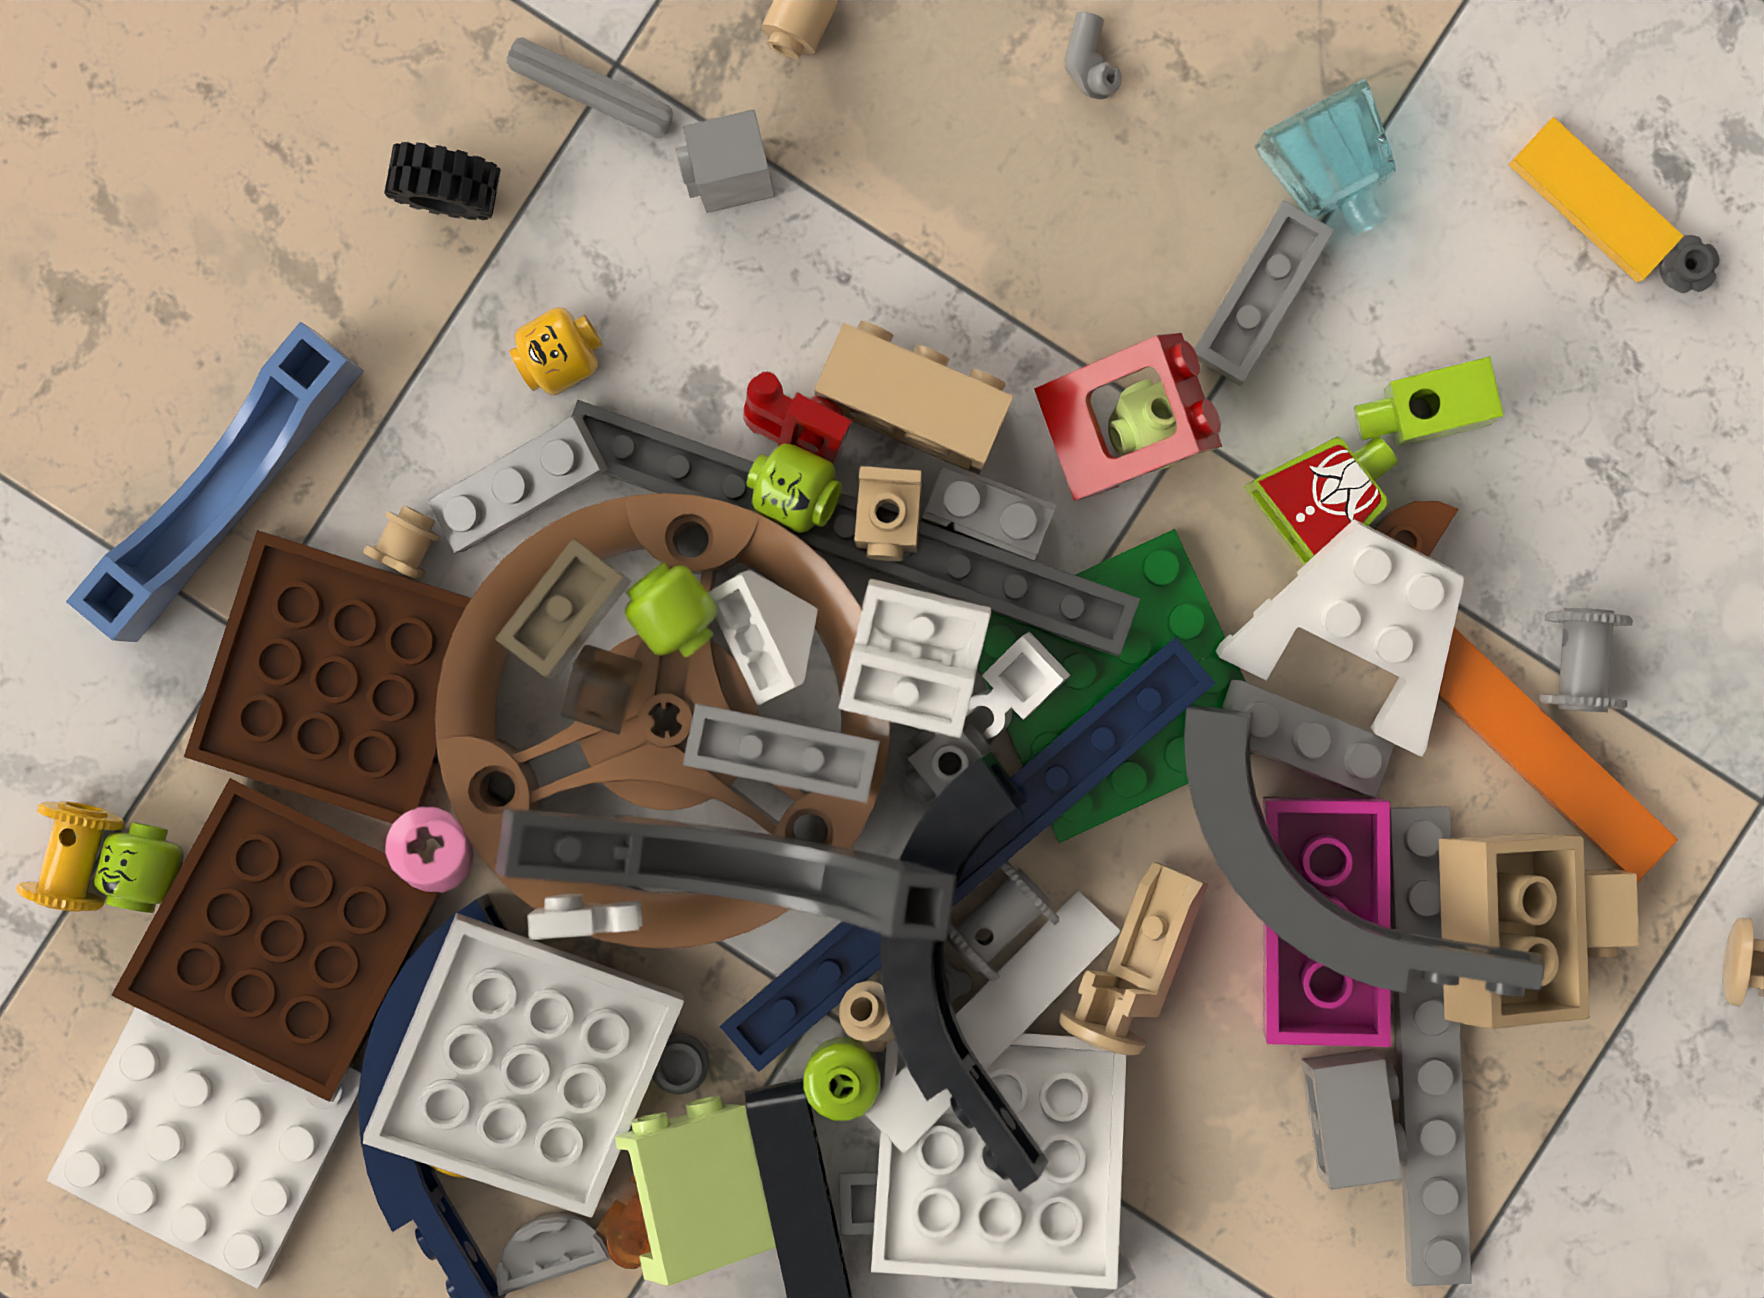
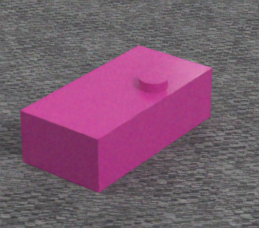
(1346, 856)

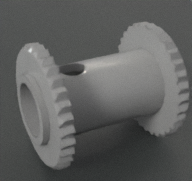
(1586, 659)
(1005, 914)

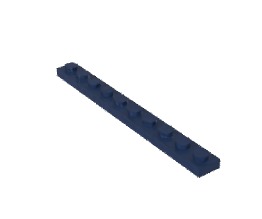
(1049, 784)

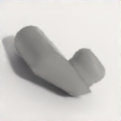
(1085, 63)

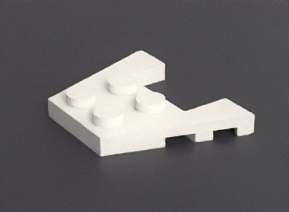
(1375, 604)

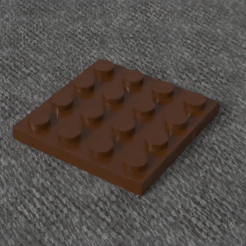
(328, 680)
(277, 941)

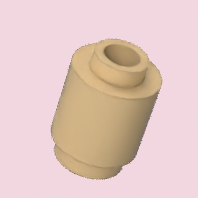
(797, 25)

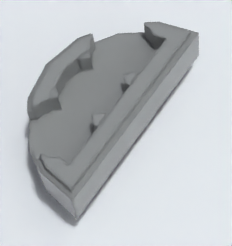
(548, 1249)

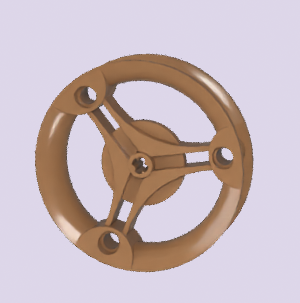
(640, 760)

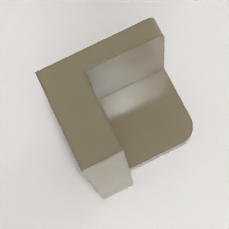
(563, 610)

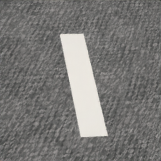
(1002, 1011)

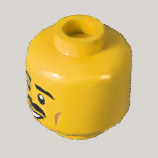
(556, 351)

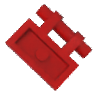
(802, 421)

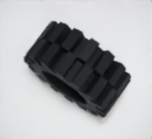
(442, 181)

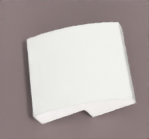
(915, 658)

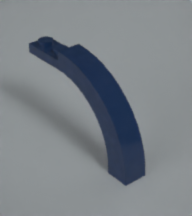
(402, 1185)

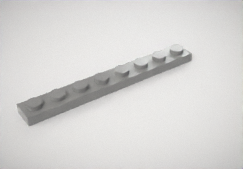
(1428, 1067)

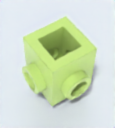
(1141, 418)

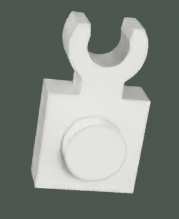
(1020, 681)
(569, 917)

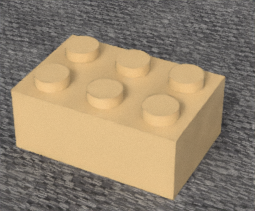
(914, 396)
(1520, 897)

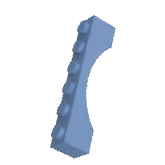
(160, 557)

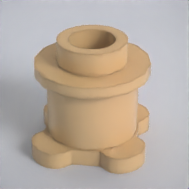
(404, 541)
(855, 1017)

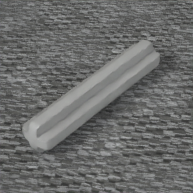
(589, 87)

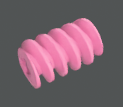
(409, 838)

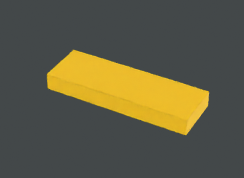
(1595, 200)

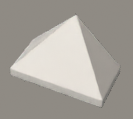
(766, 633)

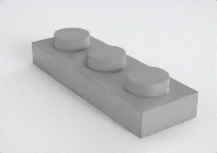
(1262, 292)
(518, 484)
(1311, 740)
(781, 752)

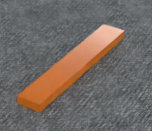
(1551, 760)

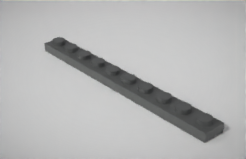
(943, 562)

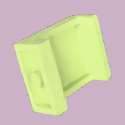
(698, 1190)

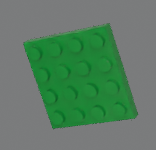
(1168, 607)

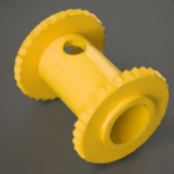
(69, 859)

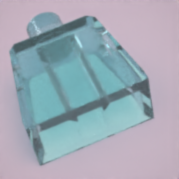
(1333, 157)

